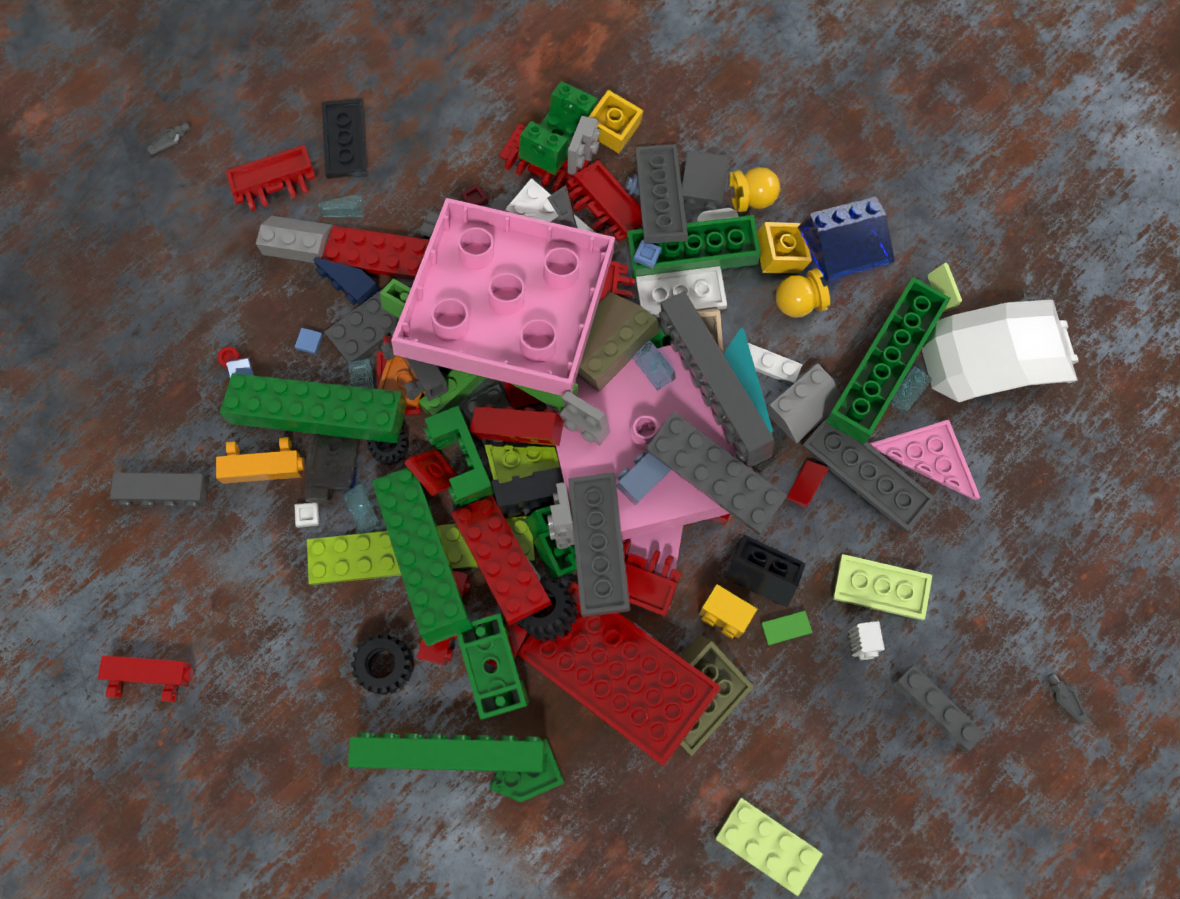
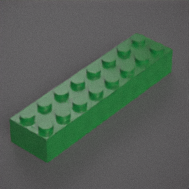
(888, 360)
(314, 408)
(421, 557)
(445, 754)

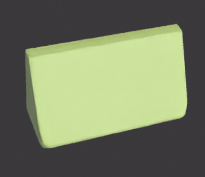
(943, 281)

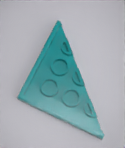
(741, 362)

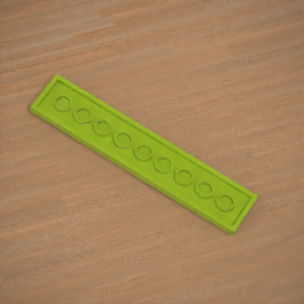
(373, 556)

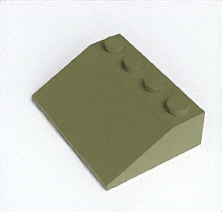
(614, 338)
(714, 664)

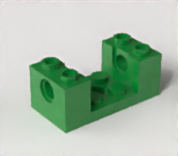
(549, 142)
(449, 429)
(499, 690)

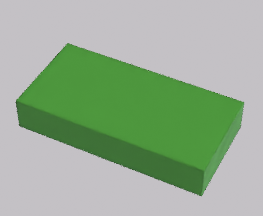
(786, 628)

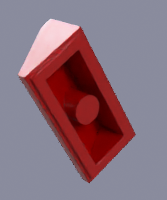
(807, 483)

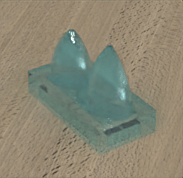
(910, 389)

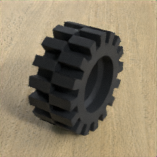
(389, 456)

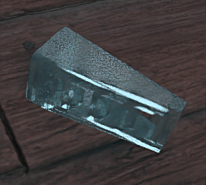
(347, 207)

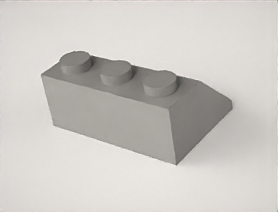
(293, 238)
(805, 403)

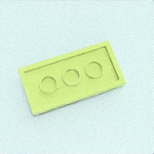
(882, 587)
(769, 846)

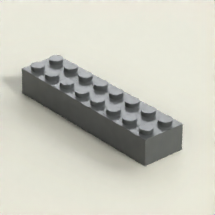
(716, 380)

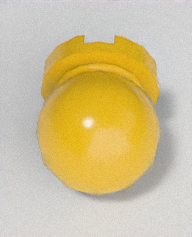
(755, 189)
(800, 295)

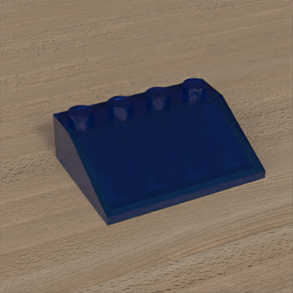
(848, 238)

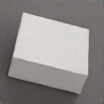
(307, 515)

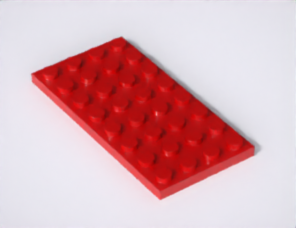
(625, 679)

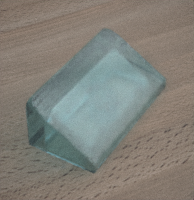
(654, 365)
(361, 509)

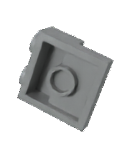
(583, 144)
(584, 419)
(560, 519)

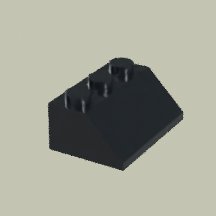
(765, 571)

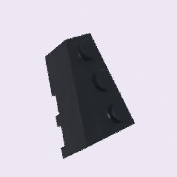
(527, 491)

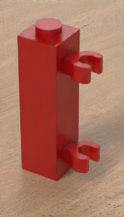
(145, 672)

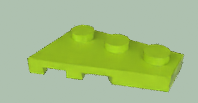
(520, 461)

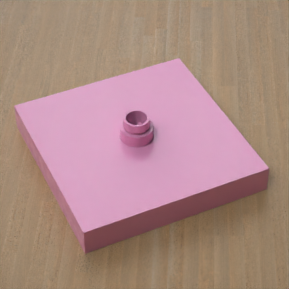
(505, 297)
(634, 418)

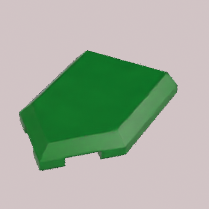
(526, 785)

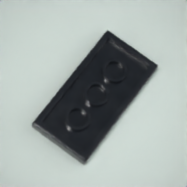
(344, 138)

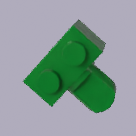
(557, 561)

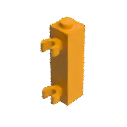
(259, 466)

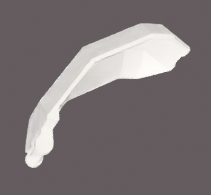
(999, 350)

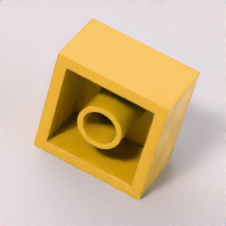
(616, 120)
(782, 248)
(727, 612)

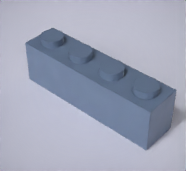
(642, 477)

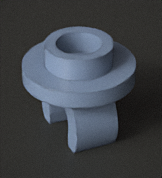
(632, 185)

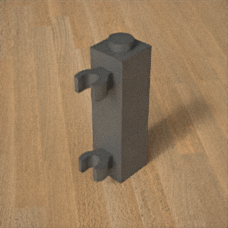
(427, 376)

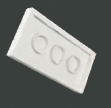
(533, 203)
(701, 285)

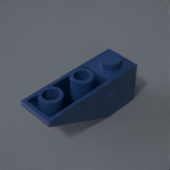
(350, 280)

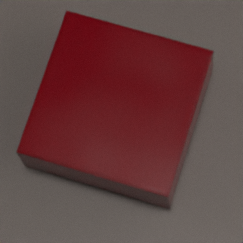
(475, 196)

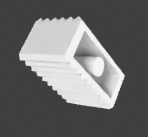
(866, 640)

